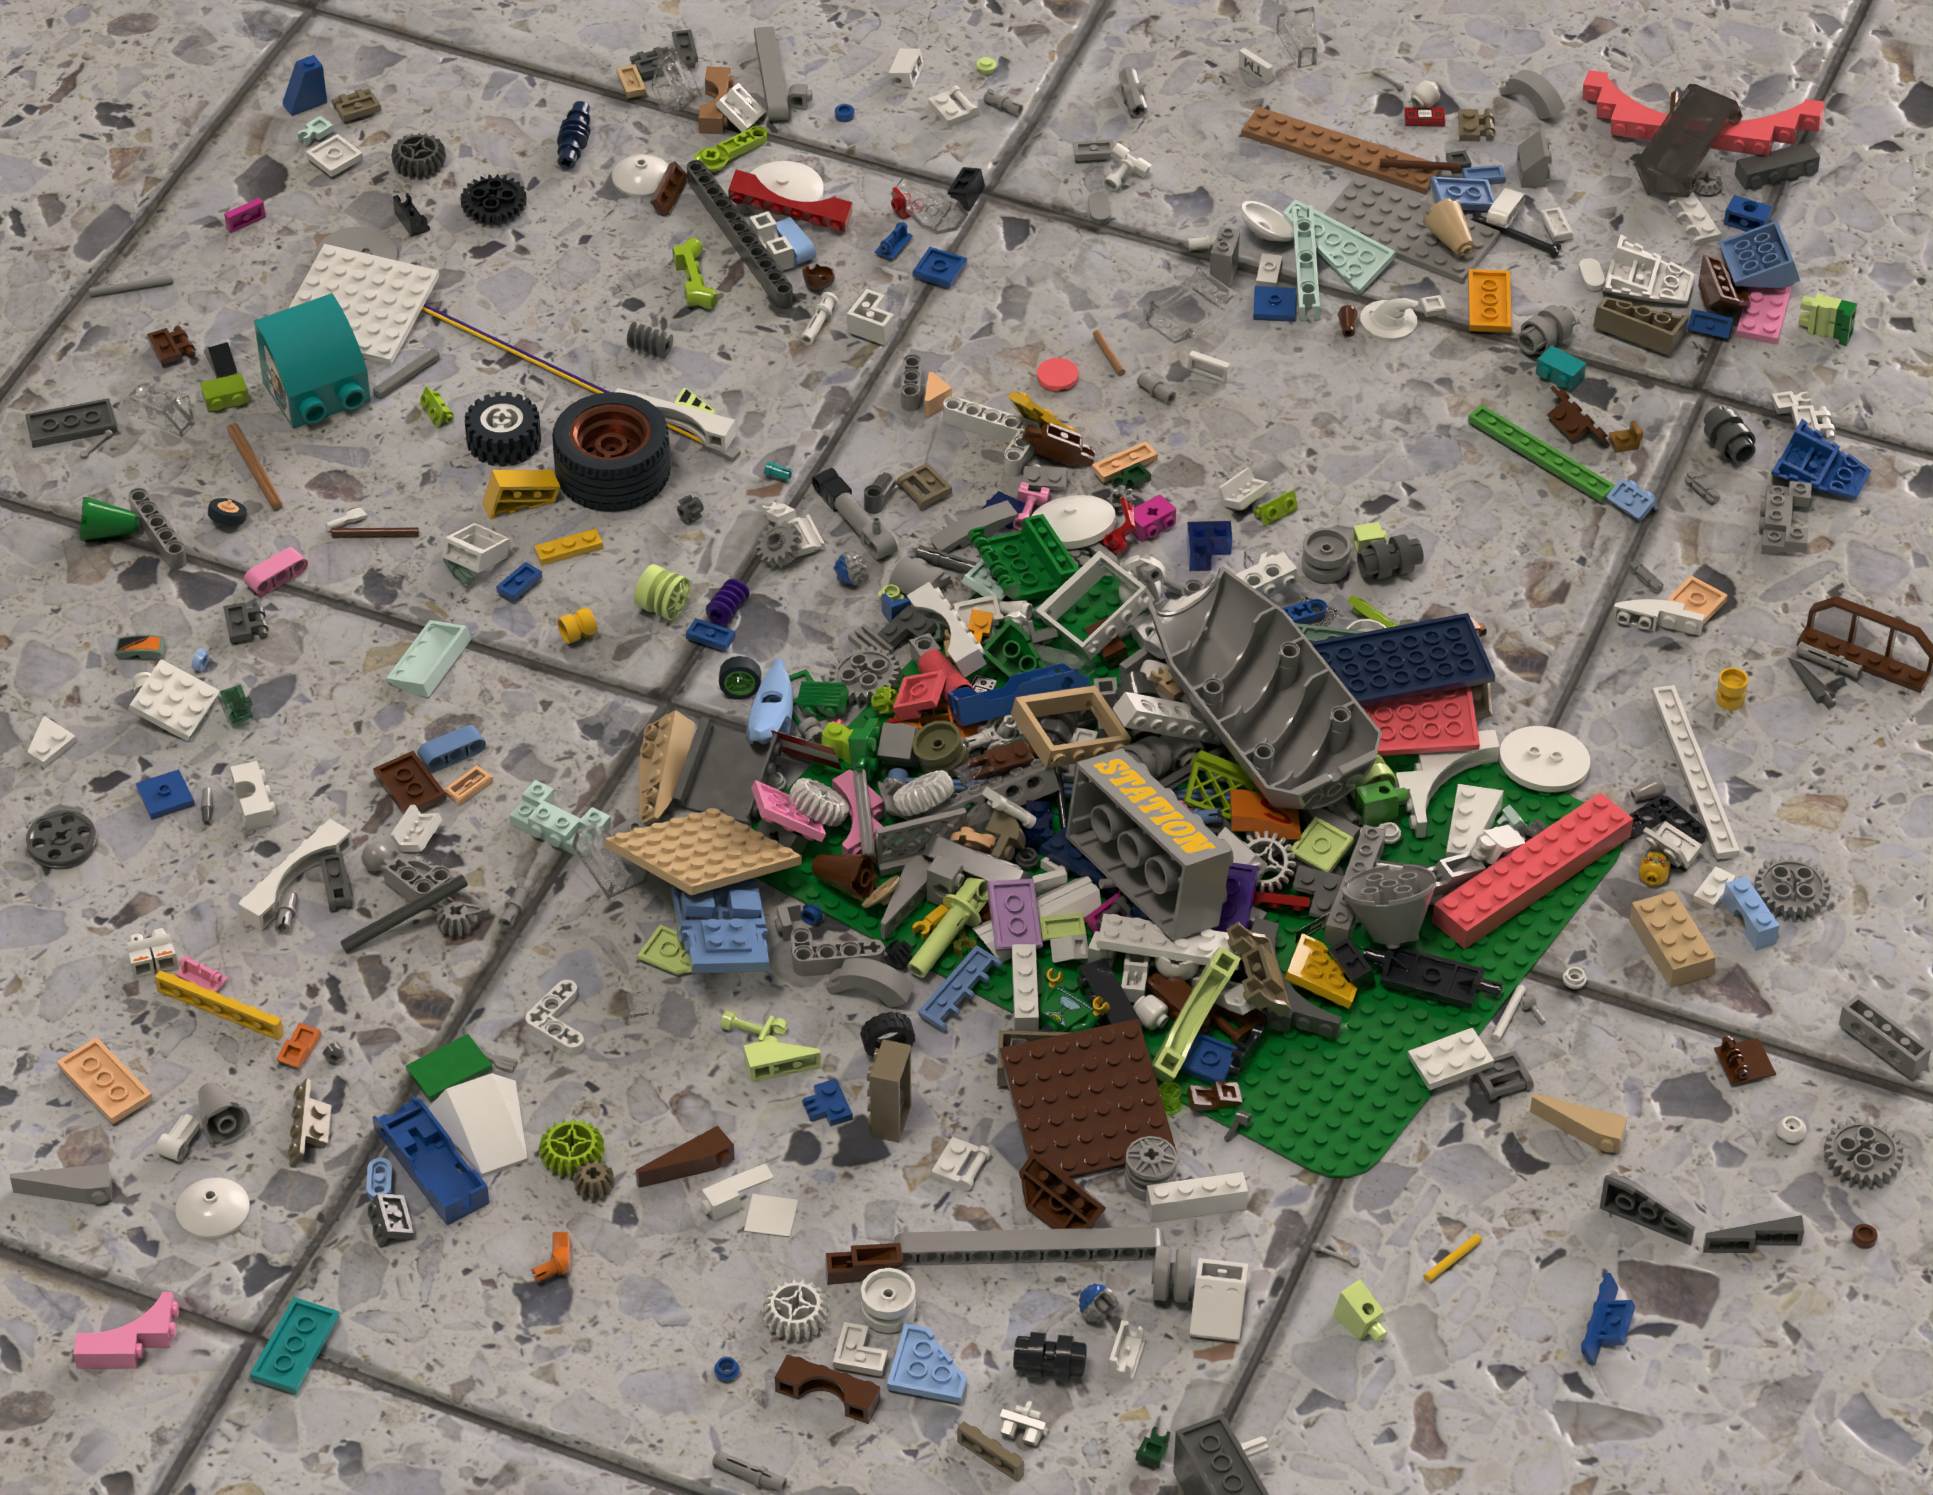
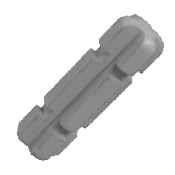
(1702, 487)
(1646, 576)

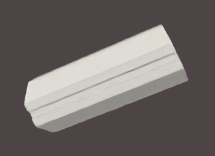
(1071, 898)

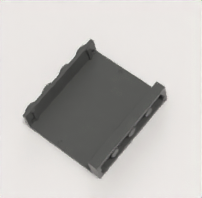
(722, 771)

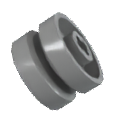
(1326, 555)
(1171, 1274)

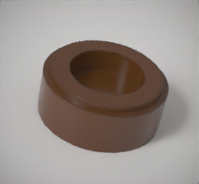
(1864, 1236)

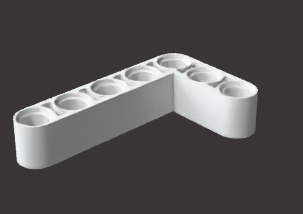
(993, 424)

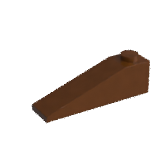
(694, 1157)

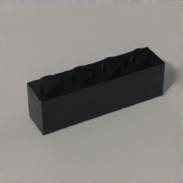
(1099, 980)

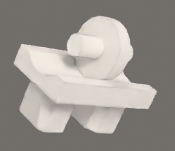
(1012, 1421)

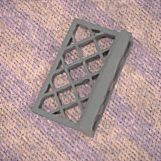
(894, 861)

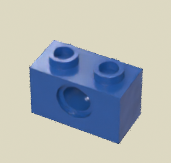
(1746, 214)

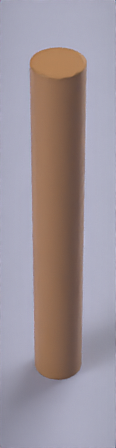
(1109, 352)

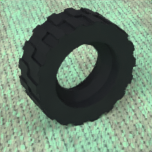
(883, 1024)

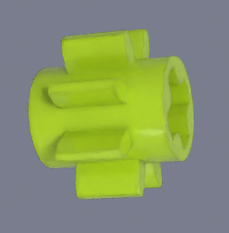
(884, 699)

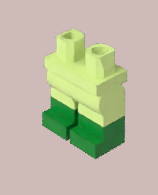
(1828, 317)

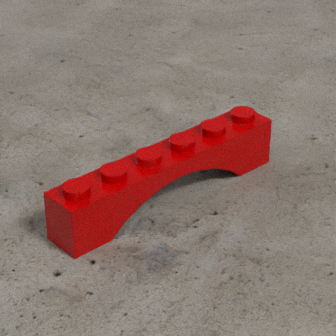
(829, 213)

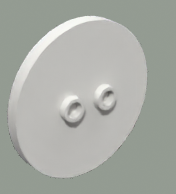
(1544, 759)

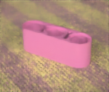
(275, 571)

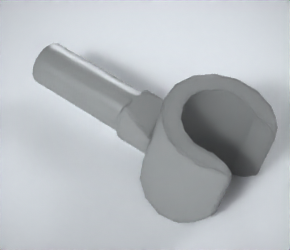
(1529, 1002)

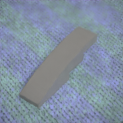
(991, 517)

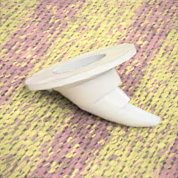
(1389, 318)

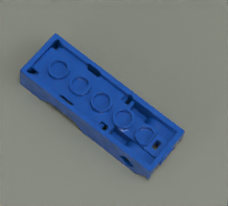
(973, 707)
(432, 1167)

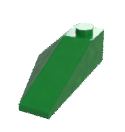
(1012, 650)

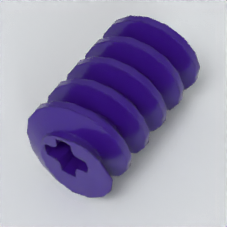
(727, 602)

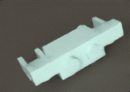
(550, 822)

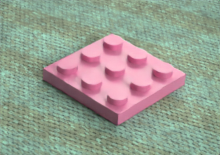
(776, 807)

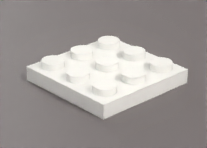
(174, 700)

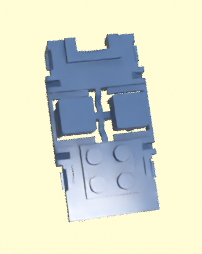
(727, 937)

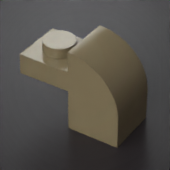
(1007, 835)

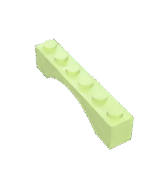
(1186, 1026)

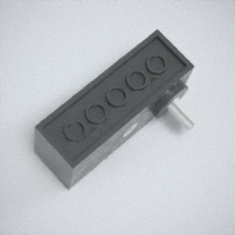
(1214, 1461)

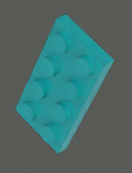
(294, 1345)

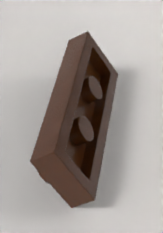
(668, 188)

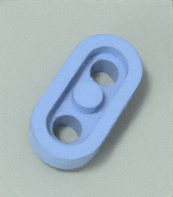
(379, 1181)

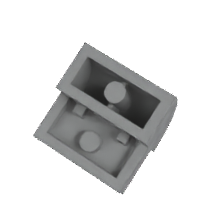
(915, 572)

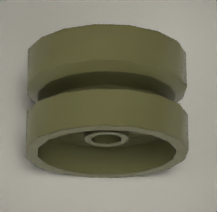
(940, 747)

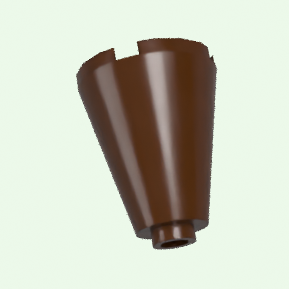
(847, 872)

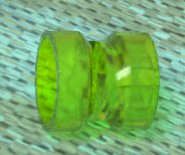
(1171, 1097)

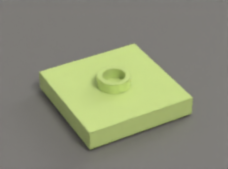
(1321, 845)

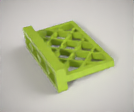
(1221, 769)

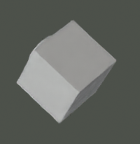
(896, 745)

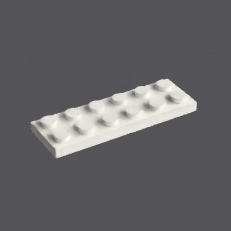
(1147, 939)

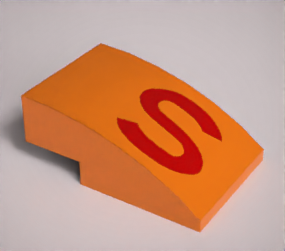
(1254, 813)

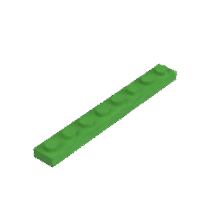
(1541, 453)

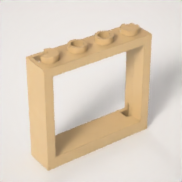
(1031, 706)

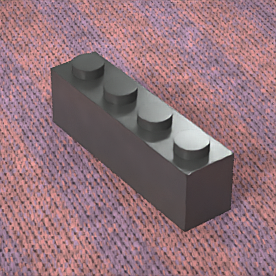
(1778, 166)

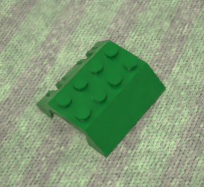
(1027, 561)

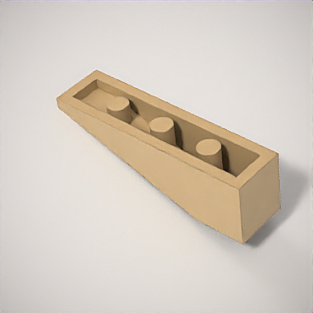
(1589, 1125)

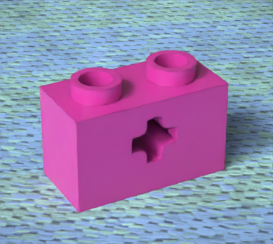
(1153, 518)

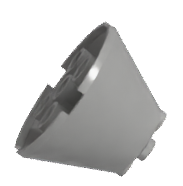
(1391, 901)

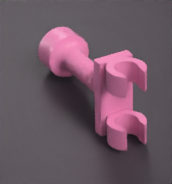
(1031, 499)

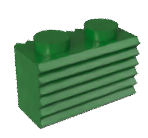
(822, 698)

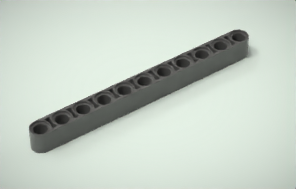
(740, 234)

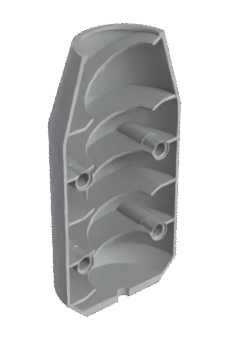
(1268, 695)

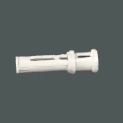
(821, 313)

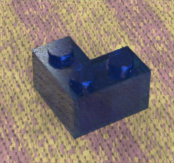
(1205, 540)

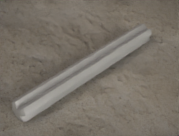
(864, 814)

